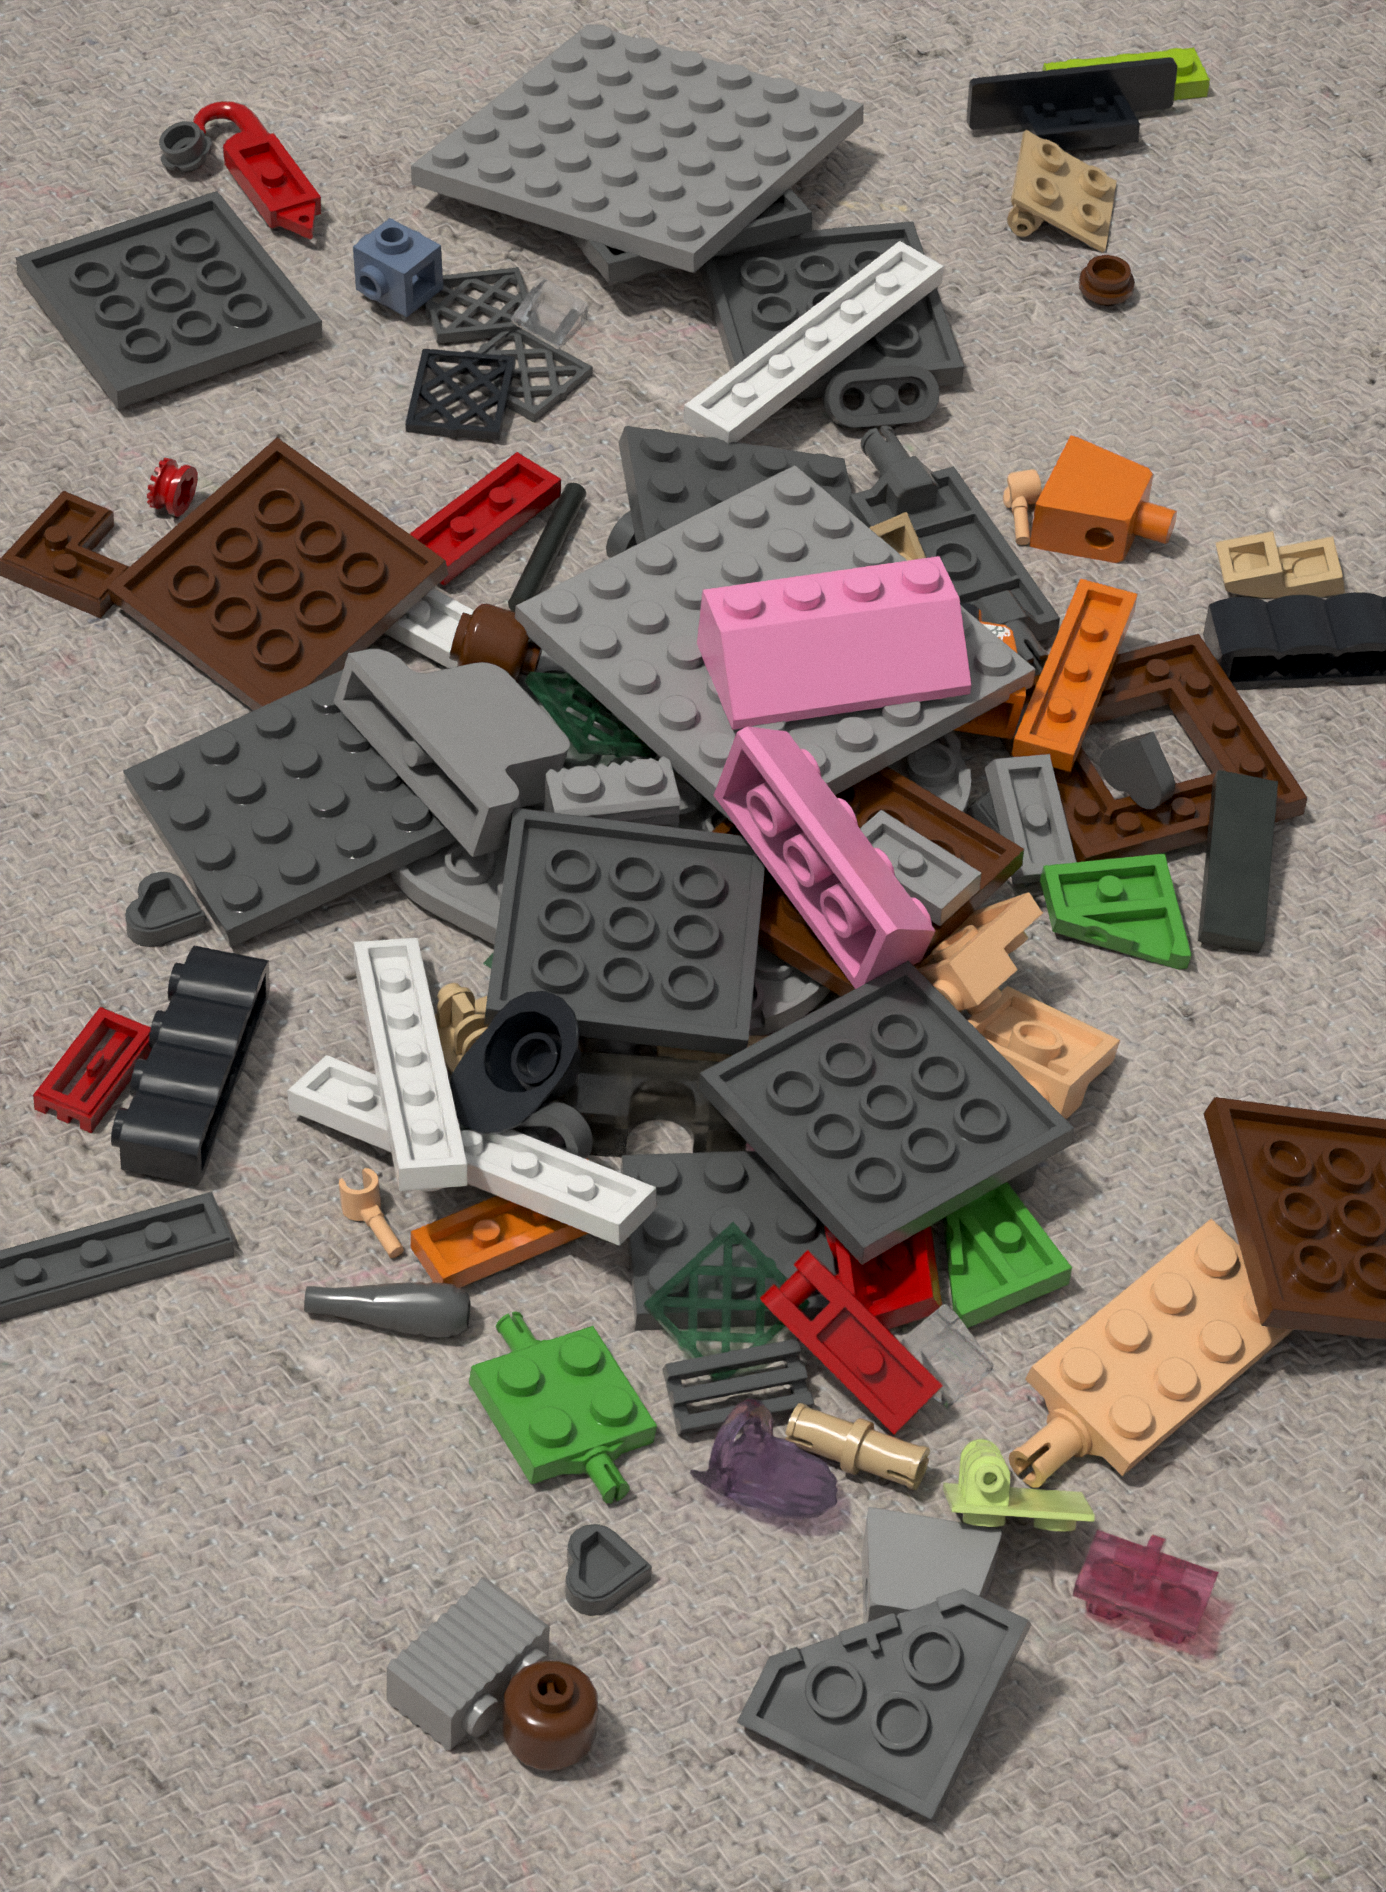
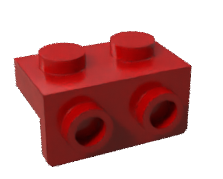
(897, 1283)

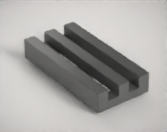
(792, 1374)

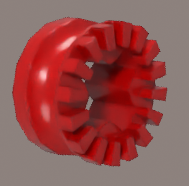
(172, 487)

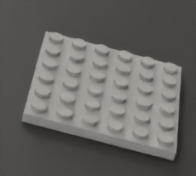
(639, 146)
(635, 622)

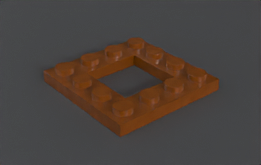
(1217, 722)

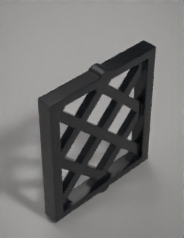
(467, 362)

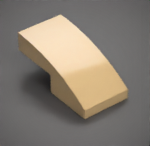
(1263, 570)

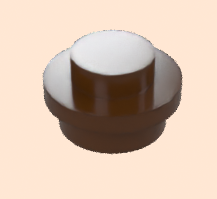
(1107, 280)

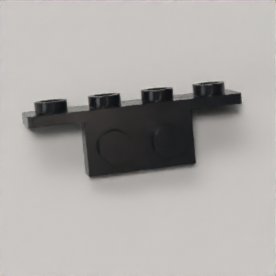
(1075, 104)

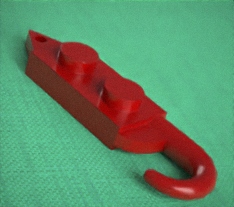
(265, 170)

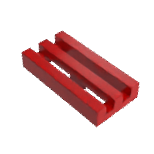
(73, 1105)

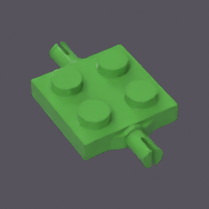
(562, 1406)

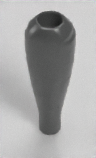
(404, 1307)

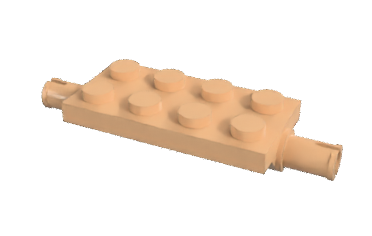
(1148, 1359)

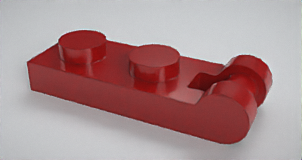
(853, 1344)

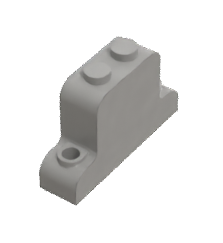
(456, 738)

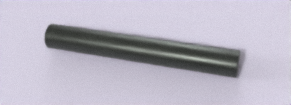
(548, 544)

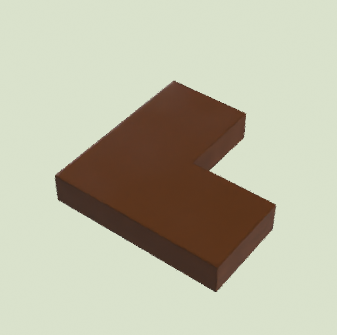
(58, 555)

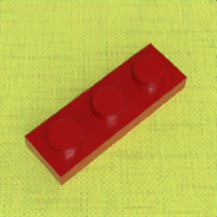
(488, 513)

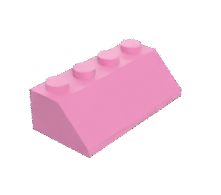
(834, 642)
(821, 856)

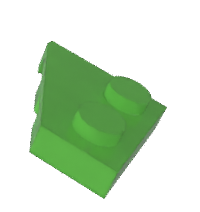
(1119, 906)
(999, 1257)

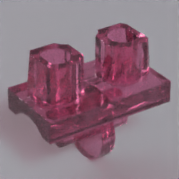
(1145, 1585)

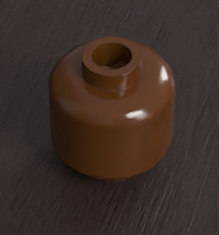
(495, 638)
(550, 1715)

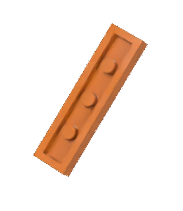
(1075, 673)

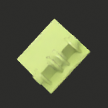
(987, 1498)

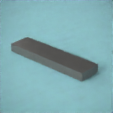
(112, 1255)

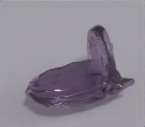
(766, 1470)

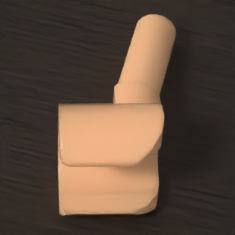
(1022, 489)
(366, 1206)

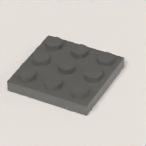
(695, 1203)

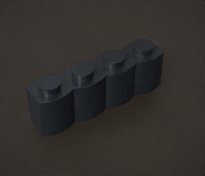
(1299, 640)
(192, 1065)

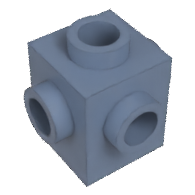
(398, 267)

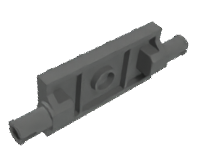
(963, 535)

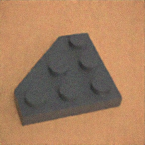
(892, 1696)

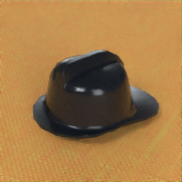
(517, 1063)

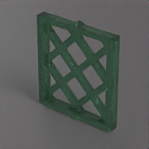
(542, 687)
(687, 1339)

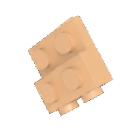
(975, 956)
(1047, 1047)

